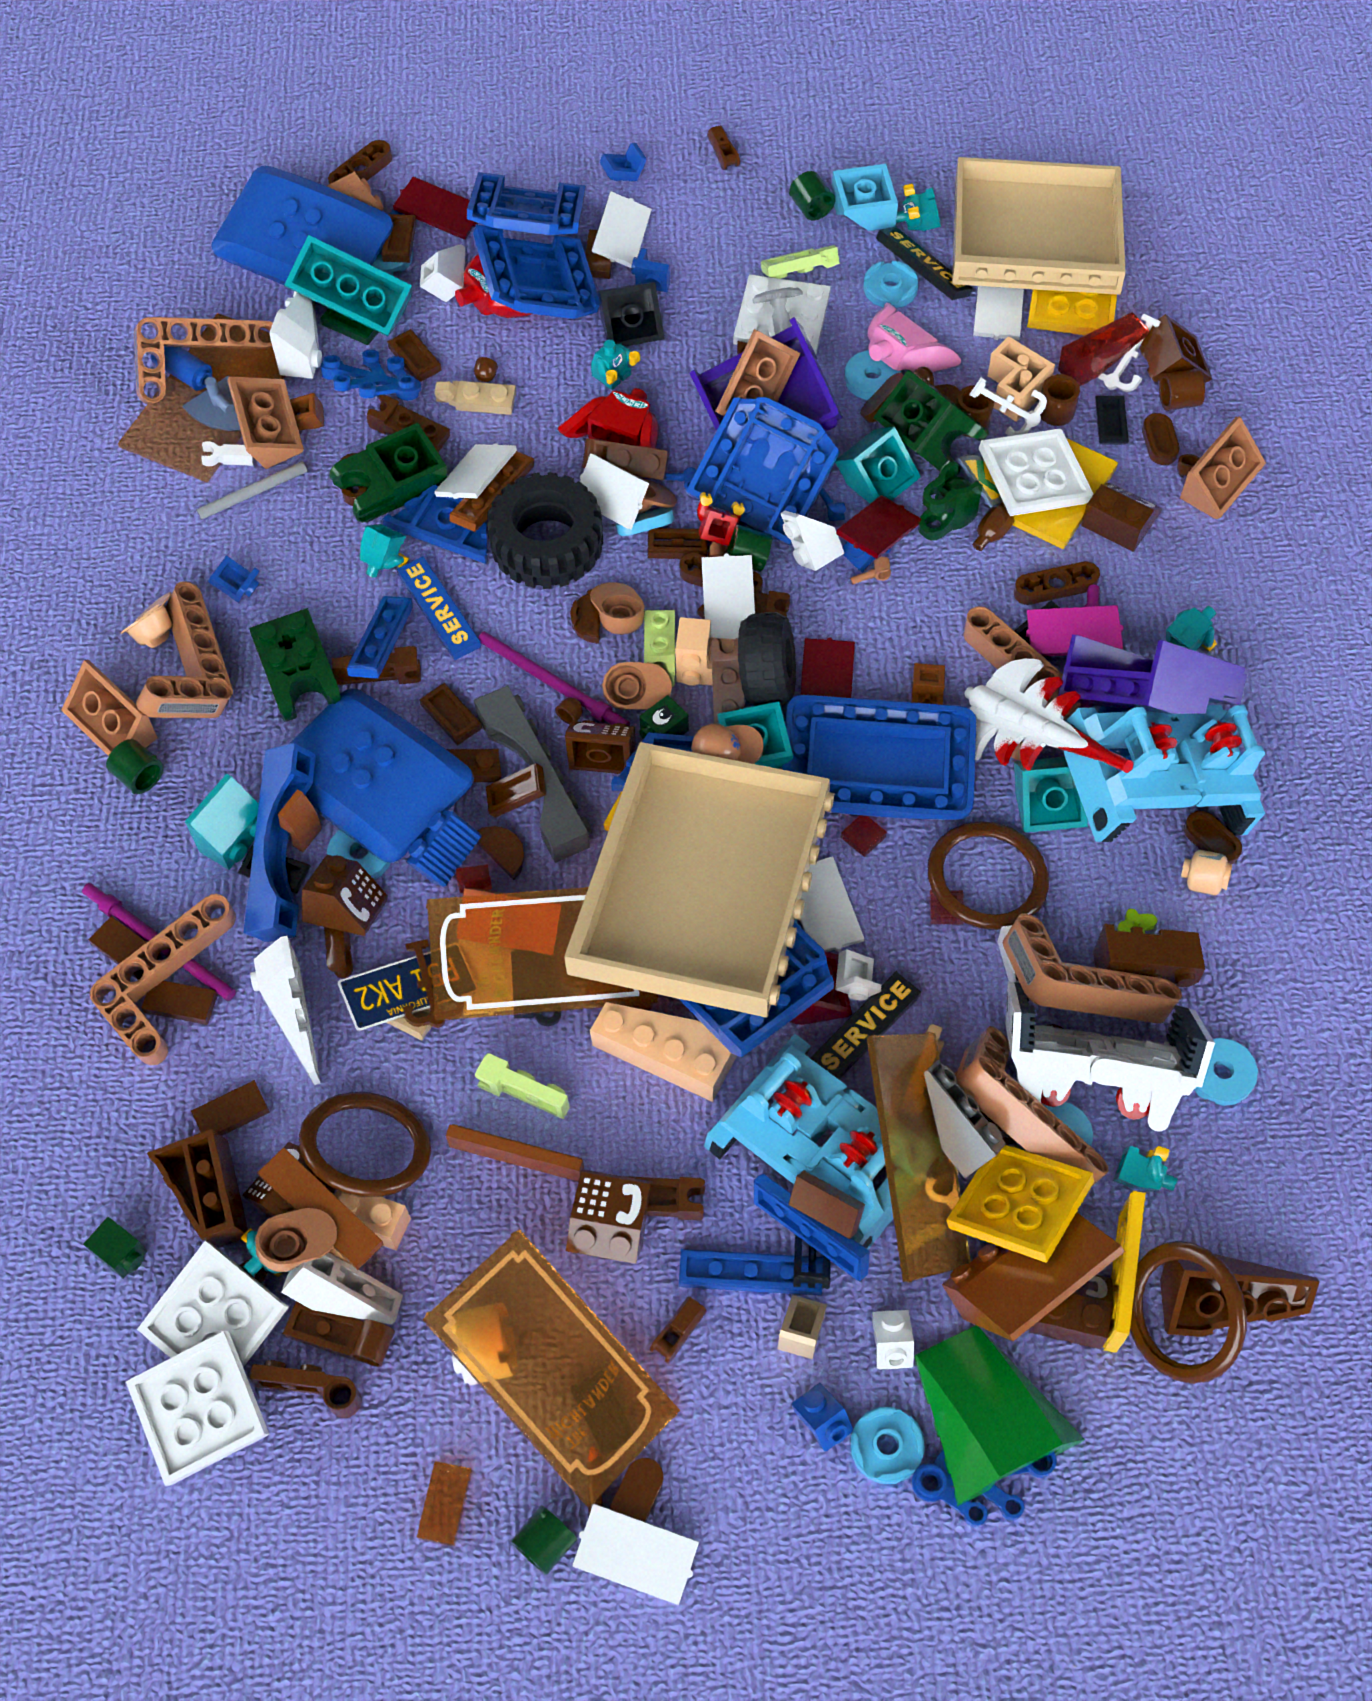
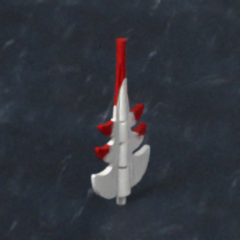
(1020, 715)

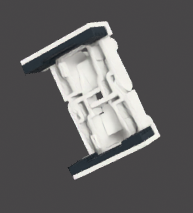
(1147, 1073)

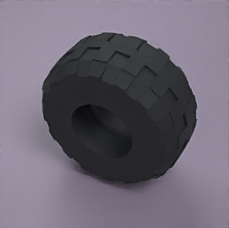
(766, 658)

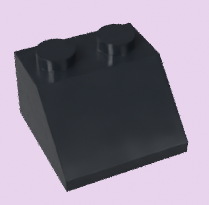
(631, 314)

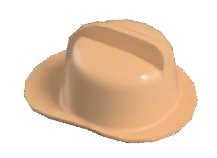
(152, 625)

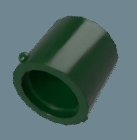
(812, 195)
(750, 542)
(134, 766)
(543, 1540)

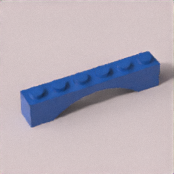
(270, 902)

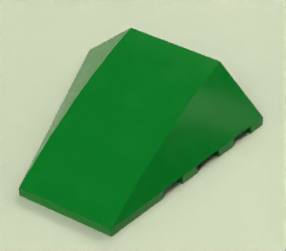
(987, 1413)

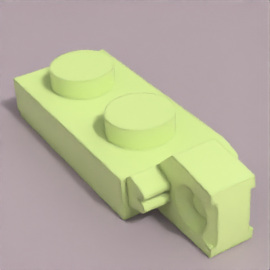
(800, 261)

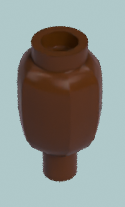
(993, 526)

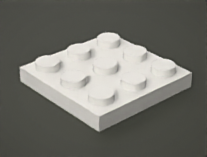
(807, 308)
(1035, 472)
(212, 1298)
(197, 1408)

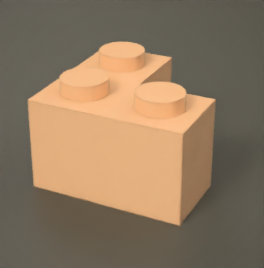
(1018, 374)
(694, 651)
(379, 1214)

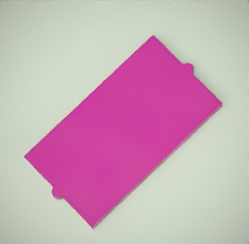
(1052, 629)

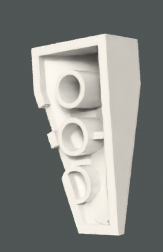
(296, 338)
(282, 989)

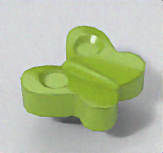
(1132, 918)

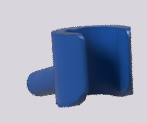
(686, 476)
(834, 510)

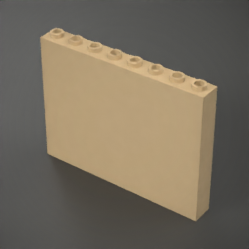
(701, 879)

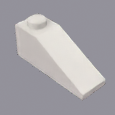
(342, 1290)

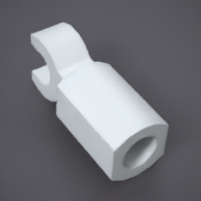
(227, 454)

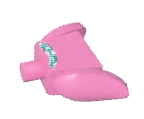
(905, 344)

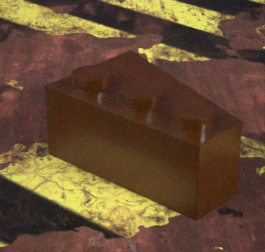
(1167, 956)
(205, 1185)

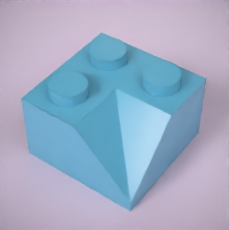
(866, 196)

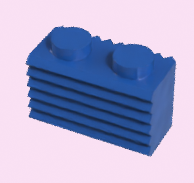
(443, 847)

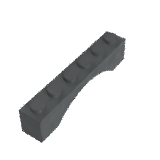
(505, 724)

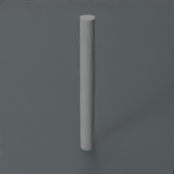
(251, 490)

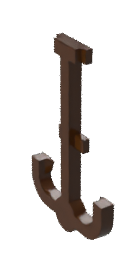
(426, 982)

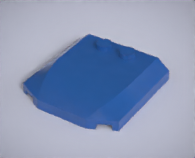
(525, 208)
(537, 275)
(765, 461)
(803, 985)

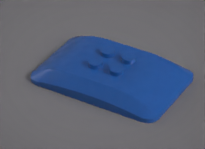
(280, 212)
(886, 755)
(379, 774)

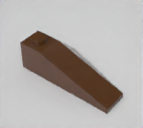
(1197, 1305)

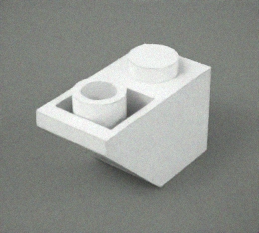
(444, 272)
(812, 540)

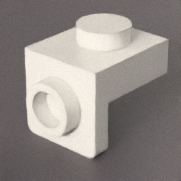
(855, 976)
(893, 1339)

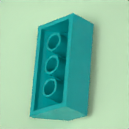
(349, 286)

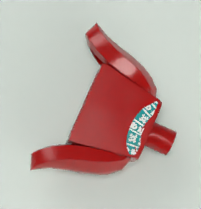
(477, 292)
(615, 419)

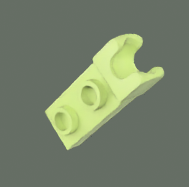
(660, 640)
(497, 1078)

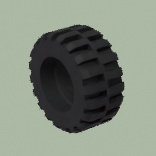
(545, 500)

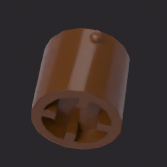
(1181, 389)
(1062, 399)
(977, 407)

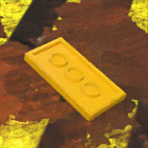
(1060, 524)
(1125, 1269)

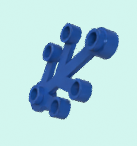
(403, 385)
(995, 1495)

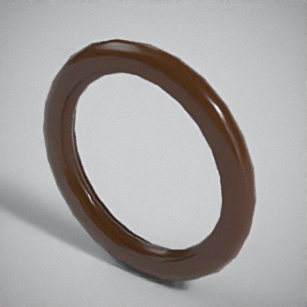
(987, 829)
(358, 1186)
(1235, 1303)

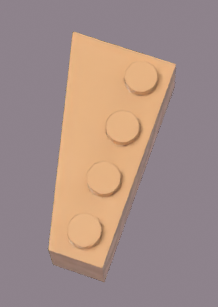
(665, 1046)

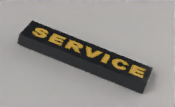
(922, 262)
(873, 1017)

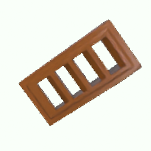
(310, 411)

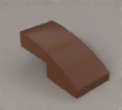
(928, 683)
(300, 820)

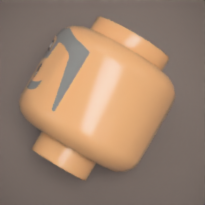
(1207, 872)

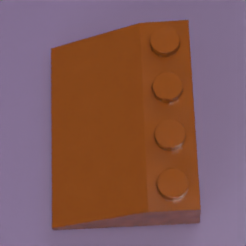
(1014, 1292)

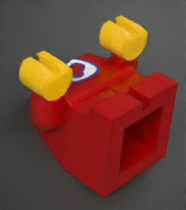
(717, 523)

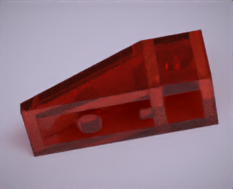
(1100, 349)

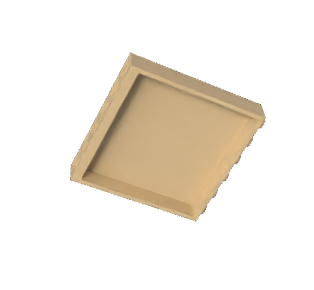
(1038, 226)

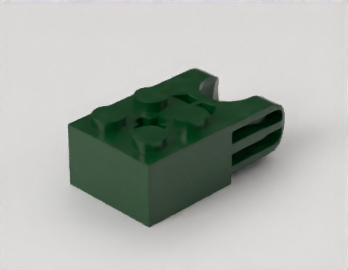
(934, 427)
(392, 471)
(294, 661)

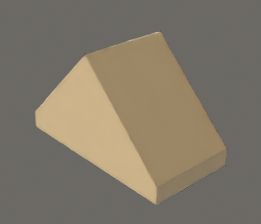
(801, 1326)

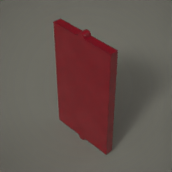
(435, 207)
(878, 526)
(827, 668)

